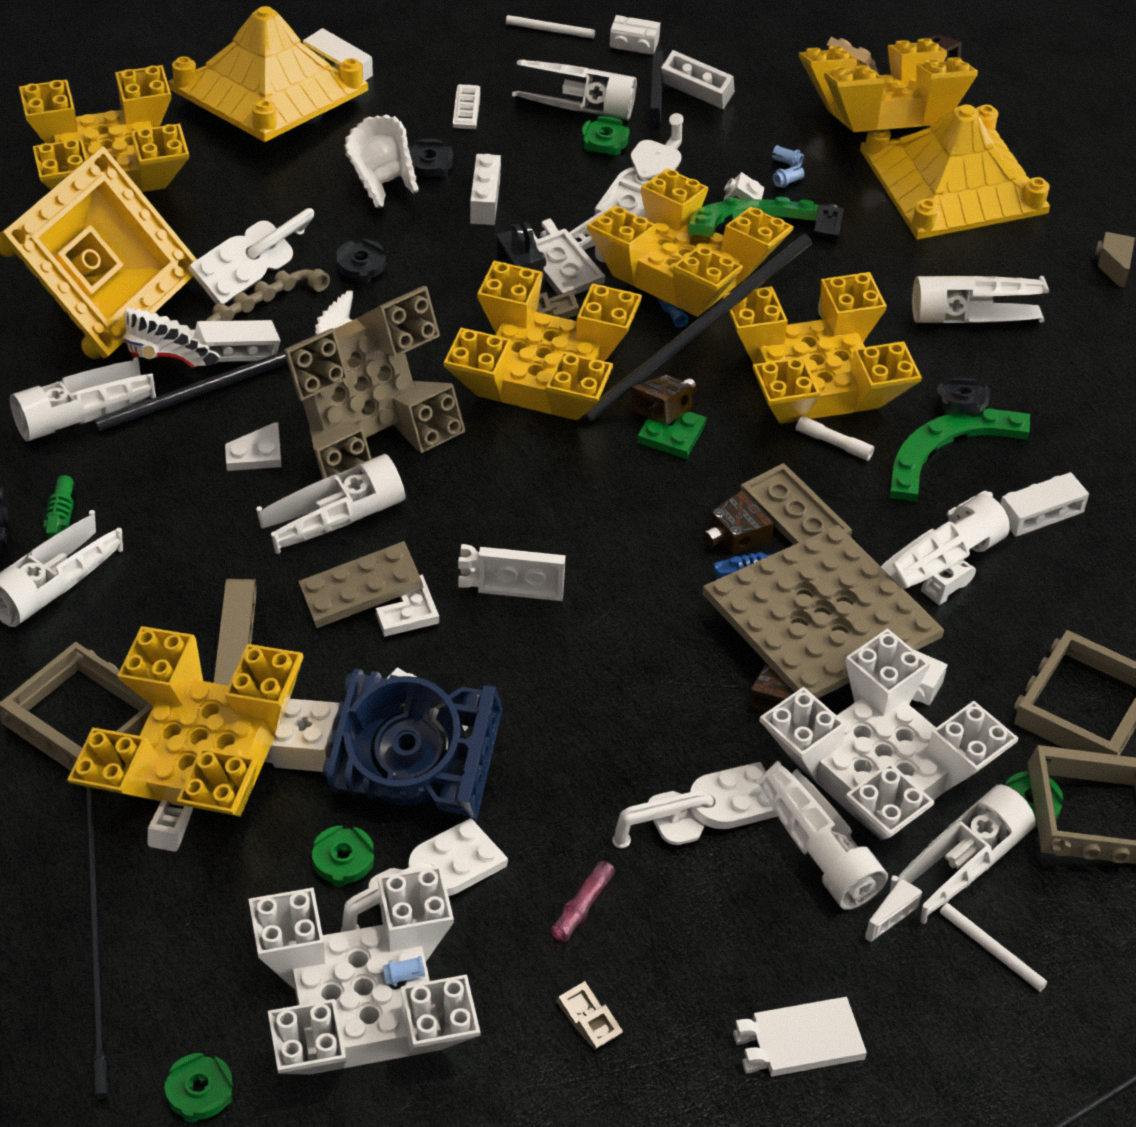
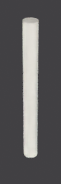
(549, 26)
(993, 947)

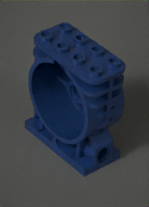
(418, 773)

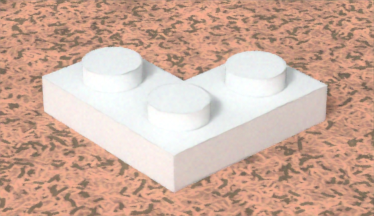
(413, 612)

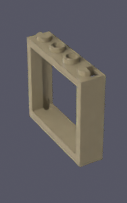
(16, 707)
(1059, 730)
(1081, 766)

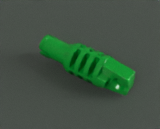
(59, 507)

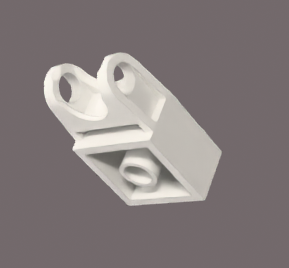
(304, 735)

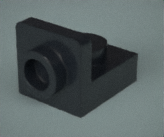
(828, 221)

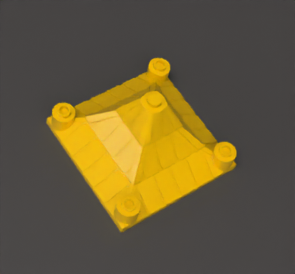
(267, 79)
(954, 174)
(100, 250)

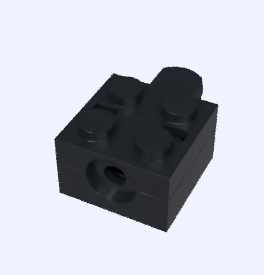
(520, 249)

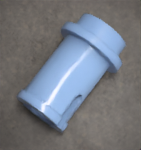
(788, 156)
(783, 177)
(403, 970)

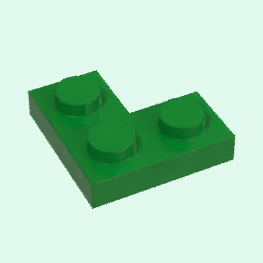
(673, 439)

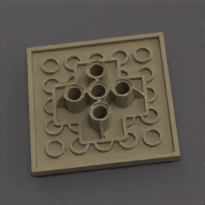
(818, 607)

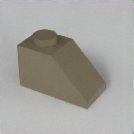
(1115, 256)

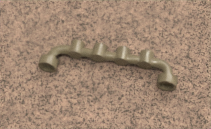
(316, 279)

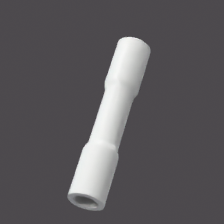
(847, 443)

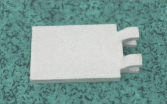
(566, 262)
(512, 572)
(801, 1037)

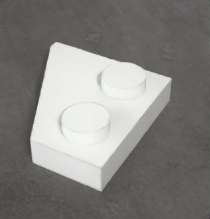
(255, 450)

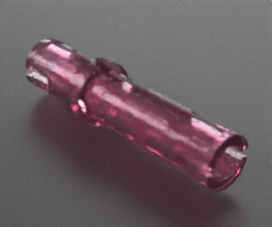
(576, 909)

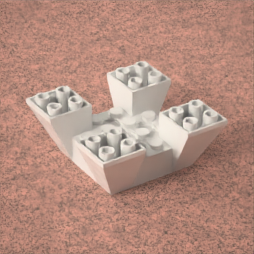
(880, 751)
(344, 983)

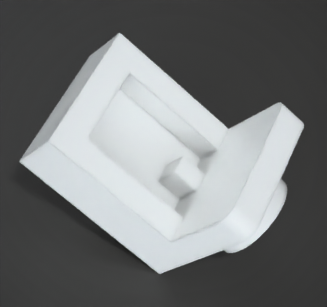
(743, 188)

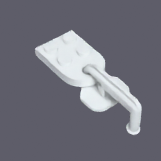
(649, 160)
(245, 259)
(715, 800)
(463, 854)

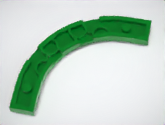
(710, 216)
(941, 432)

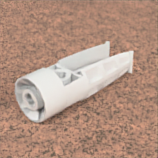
(617, 94)
(970, 299)
(80, 398)
(335, 502)
(974, 526)
(48, 572)
(997, 818)
(817, 828)

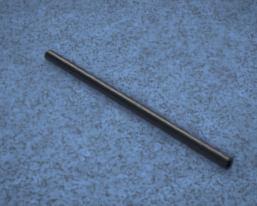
(699, 326)
(190, 391)

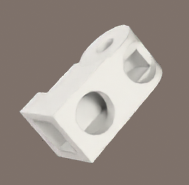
(948, 581)

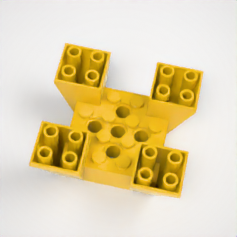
(912, 96)
(131, 135)
(677, 265)
(536, 356)
(822, 363)
(201, 736)

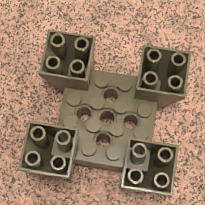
(361, 383)

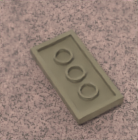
(791, 504)
(361, 584)

